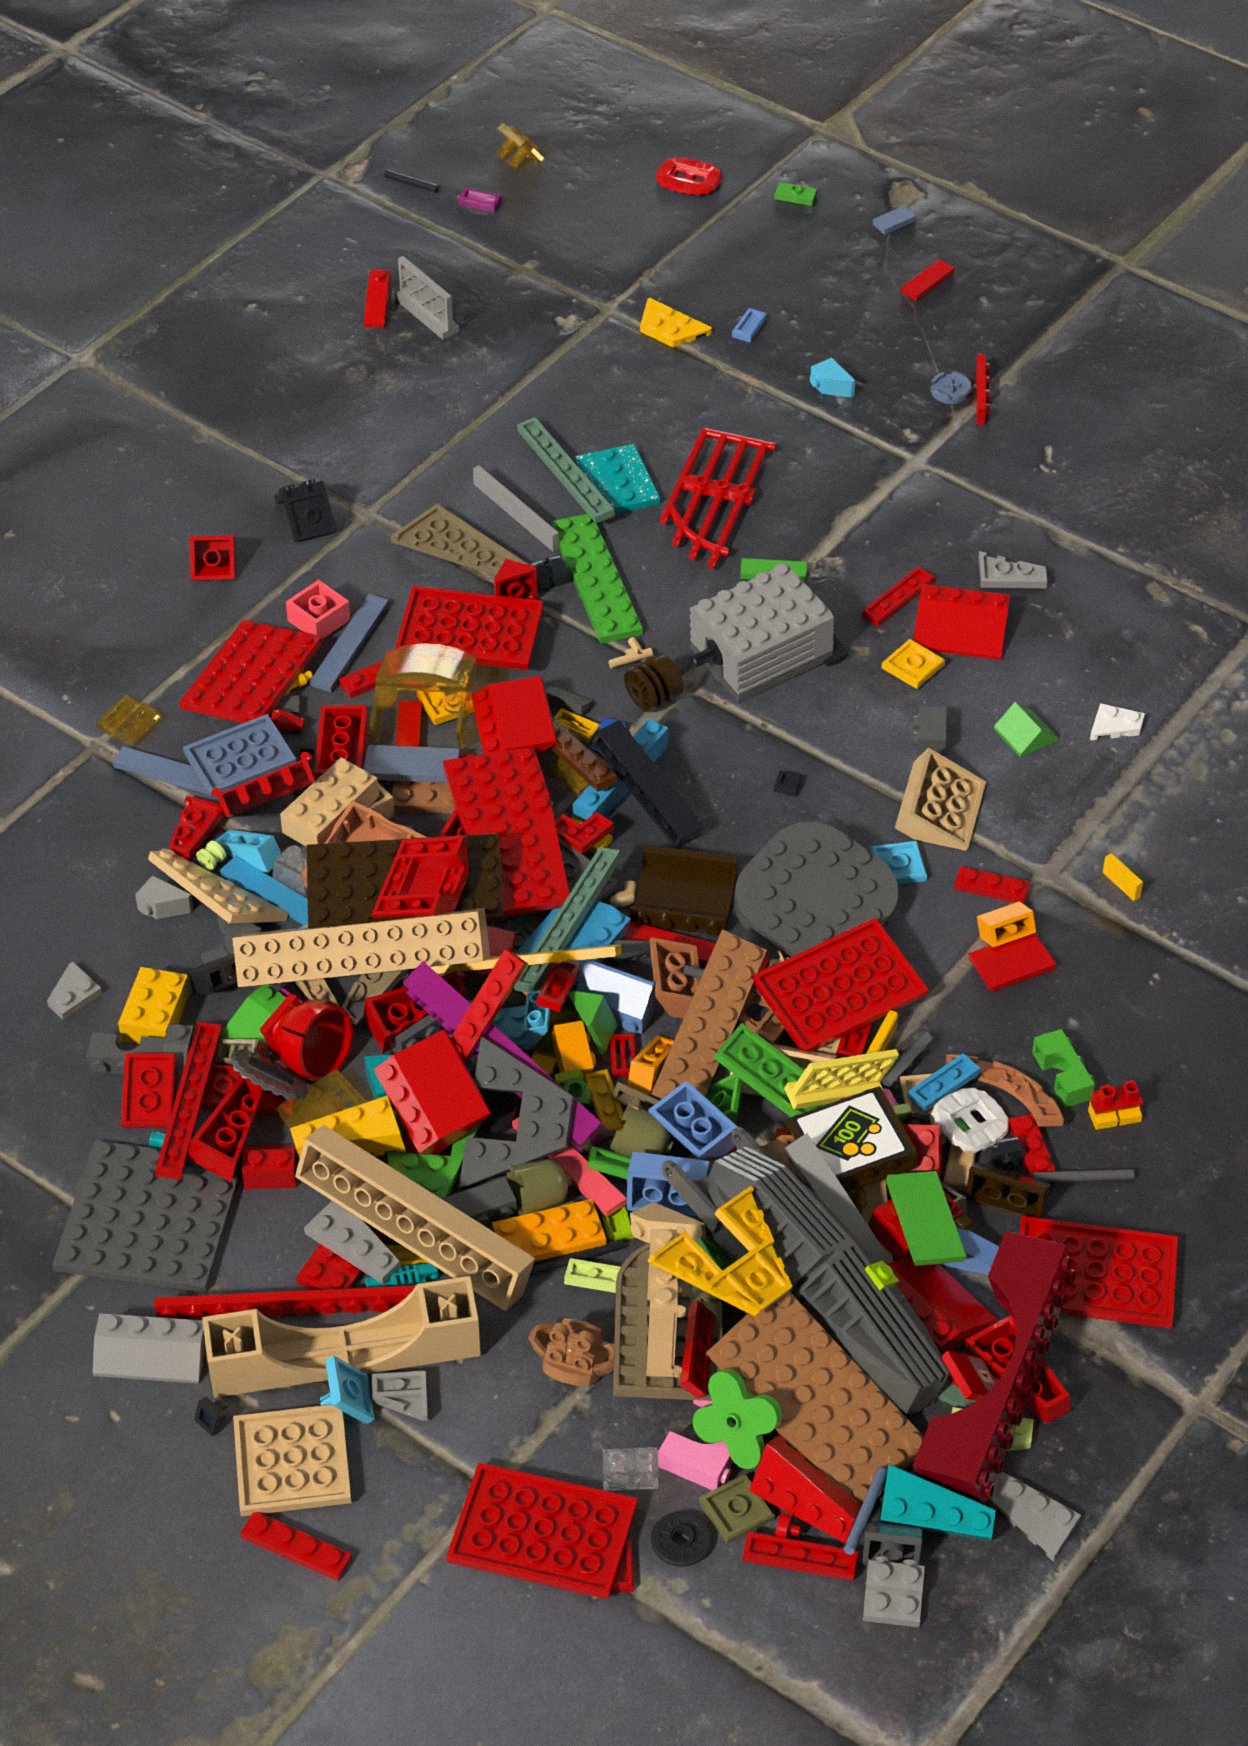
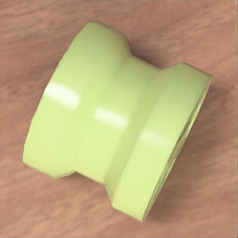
(211, 855)

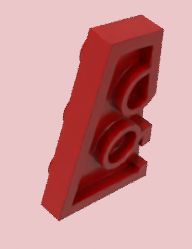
(195, 825)

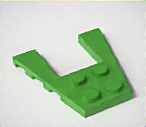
(431, 1172)

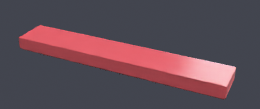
(587, 1181)

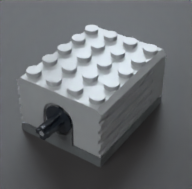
(761, 632)

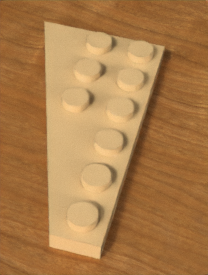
(220, 895)

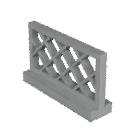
(425, 300)

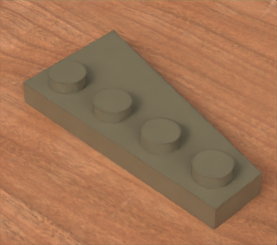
(366, 987)

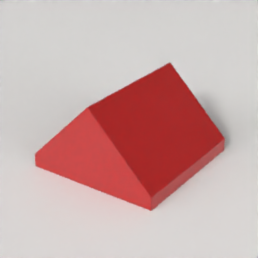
(516, 580)

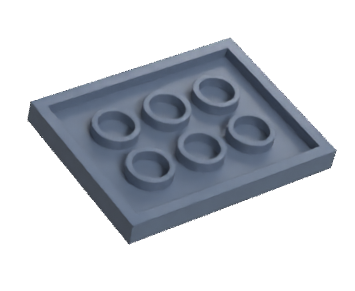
(239, 754)

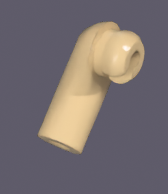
(624, 897)

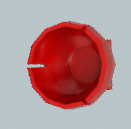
(309, 1036)

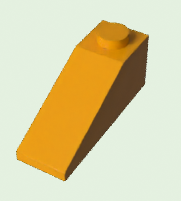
(648, 1064)

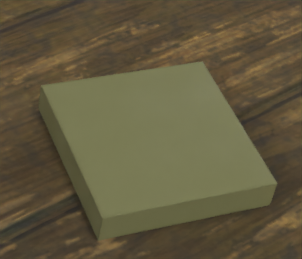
(736, 1509)

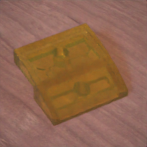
(128, 720)

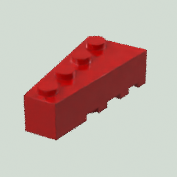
(397, 1011)
(226, 1131)
(996, 1346)
(803, 1490)

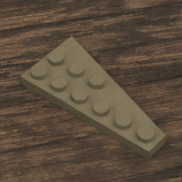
(452, 539)

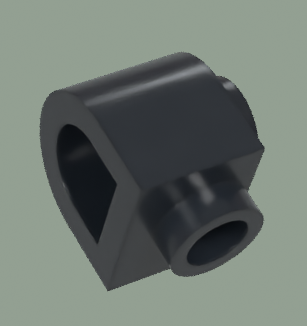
(1008, 1152)

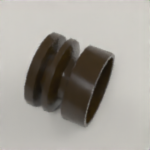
(653, 682)

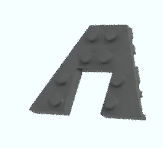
(542, 1120)

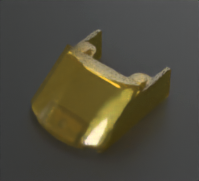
(426, 669)

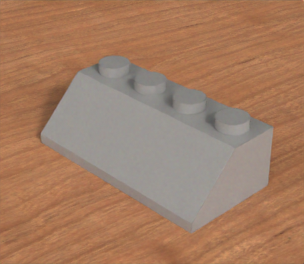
(149, 1348)

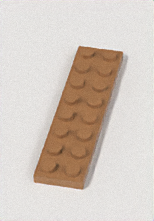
(710, 1015)

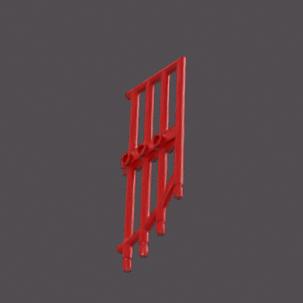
(721, 490)

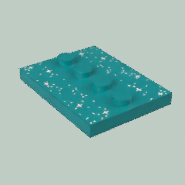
(620, 478)

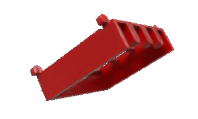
(266, 787)

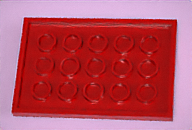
(488, 627)
(251, 672)
(839, 985)
(1118, 1271)
(542, 1530)

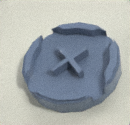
(951, 387)

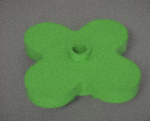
(737, 1418)

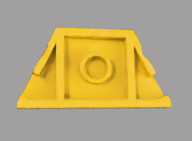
(670, 325)

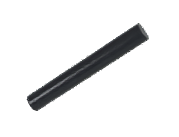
(411, 181)

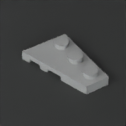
(1006, 574)

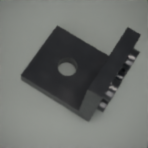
(307, 496)

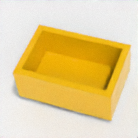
(153, 1003)

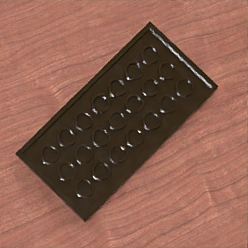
(350, 875)

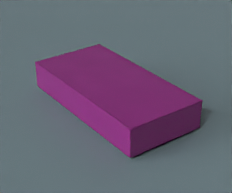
(479, 200)

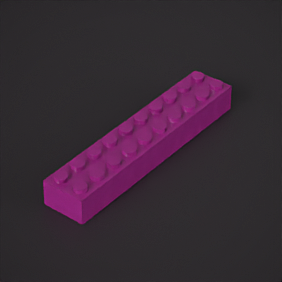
(448, 1010)

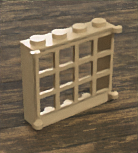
(664, 1310)

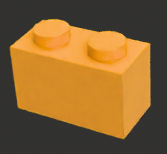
(1006, 924)
(572, 1047)

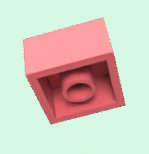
(318, 610)

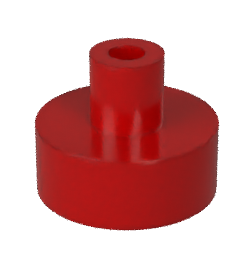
(785, 1526)

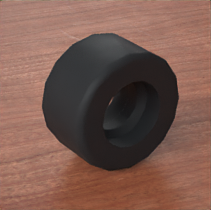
(502, 1119)

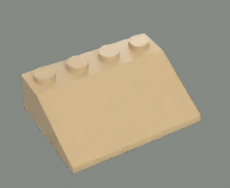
(940, 802)

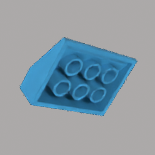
(599, 928)

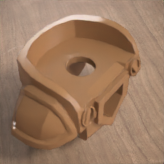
(572, 1356)

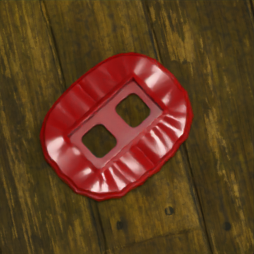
(692, 168)

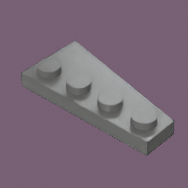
(352, 1241)
(1036, 1514)

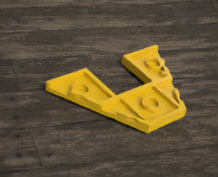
(748, 1283)

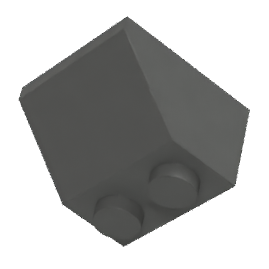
(891, 1541)

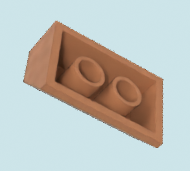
(673, 987)

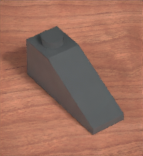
(178, 1041)

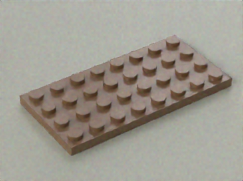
(824, 1396)

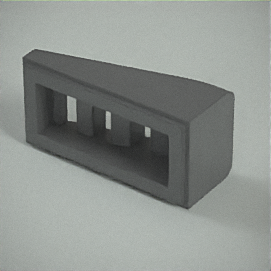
(632, 950)

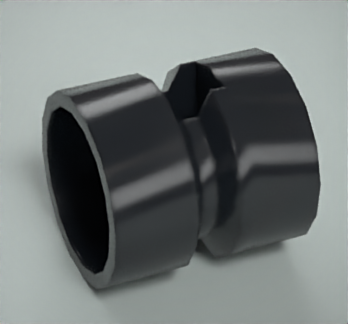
(550, 571)

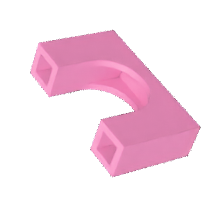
(697, 1462)

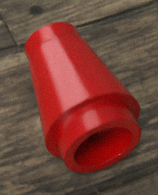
(287, 721)

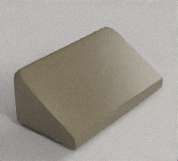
(628, 1095)

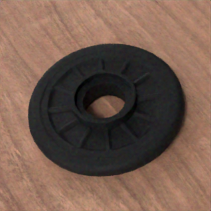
(681, 1554)

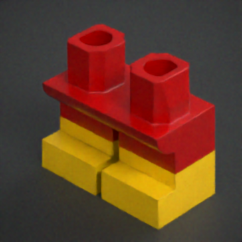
(1115, 1105)

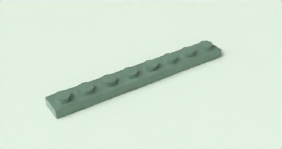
(565, 470)
(570, 915)

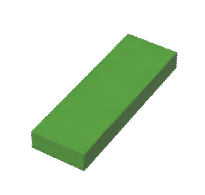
(752, 567)

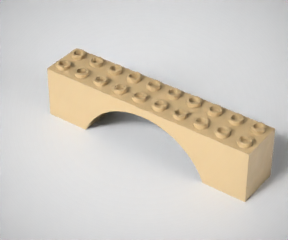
(361, 948)
(259, 1354)

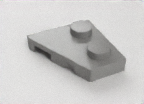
(73, 992)
(402, 1392)

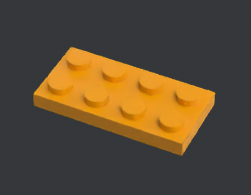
(554, 1230)

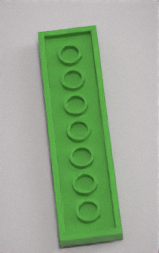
(597, 579)

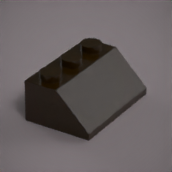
(1006, 1191)

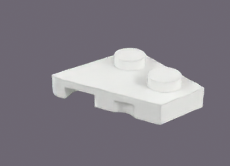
(1116, 722)

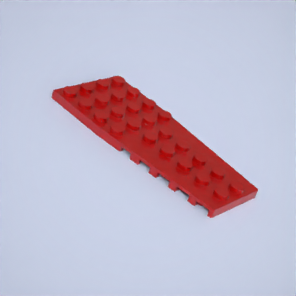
(510, 797)

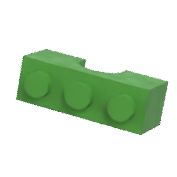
(1057, 1051)

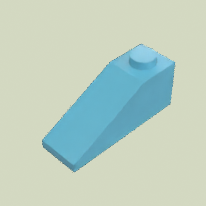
(253, 848)

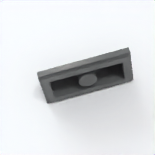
(568, 701)

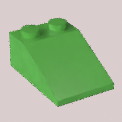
(252, 1015)

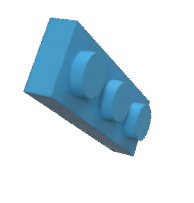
(943, 1082)

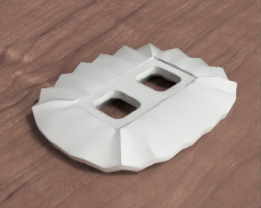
(959, 1105)

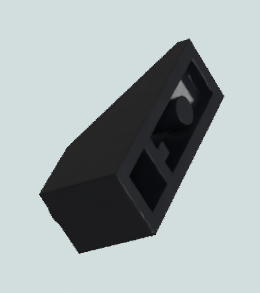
(213, 975)

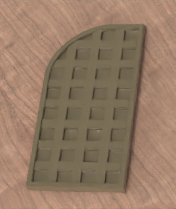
(633, 1327)

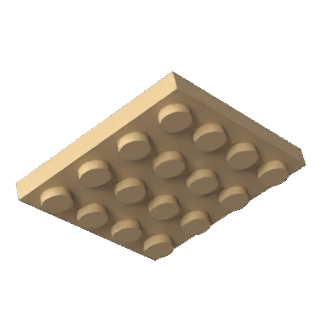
(291, 1460)

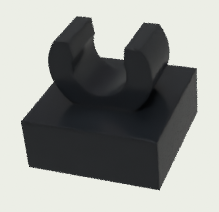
(210, 1415)

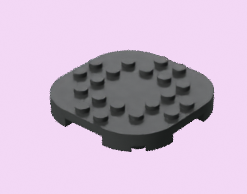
(812, 887)

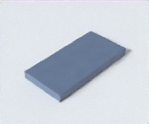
(408, 763)

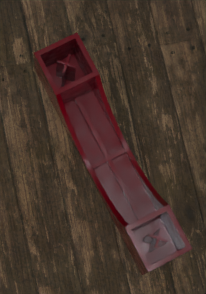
(969, 1446)

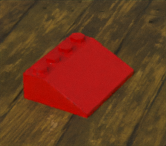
(961, 621)
(514, 716)
(432, 1093)
(941, 1303)

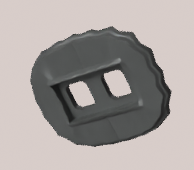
(269, 1075)

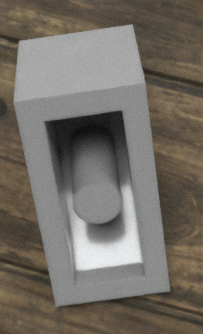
(163, 899)

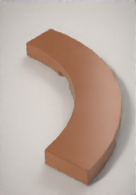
(1022, 1087)

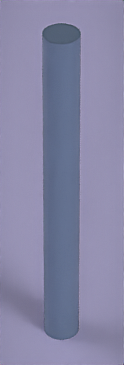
(865, 1511)

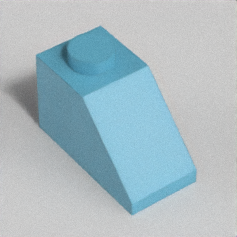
(832, 379)

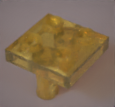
(519, 141)

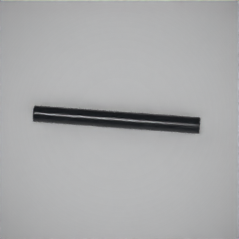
(581, 1255)

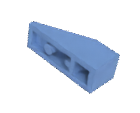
(979, 1253)

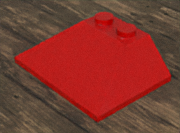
(424, 878)

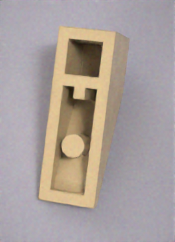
(660, 1217)

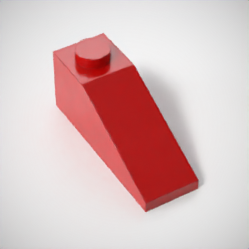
(377, 298)

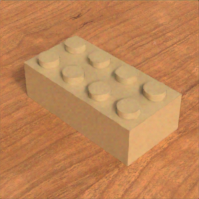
(322, 804)

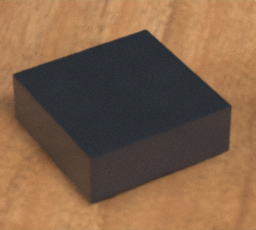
(788, 783)

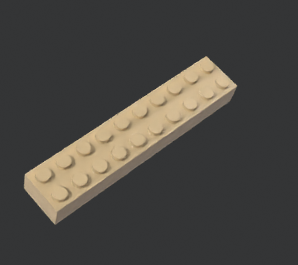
(414, 1217)

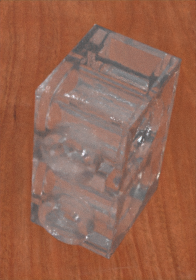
(630, 1468)

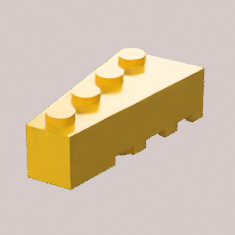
(366, 1125)

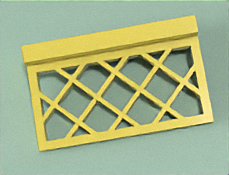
(839, 1078)

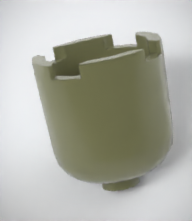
(641, 1134)
(538, 1185)

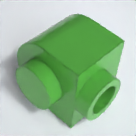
(580, 1091)

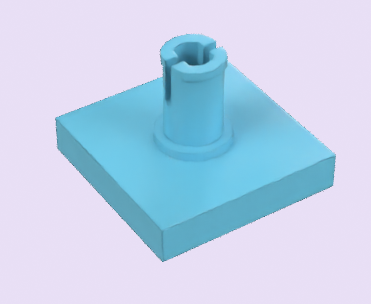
(348, 1390)

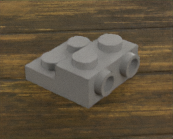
(893, 1592)

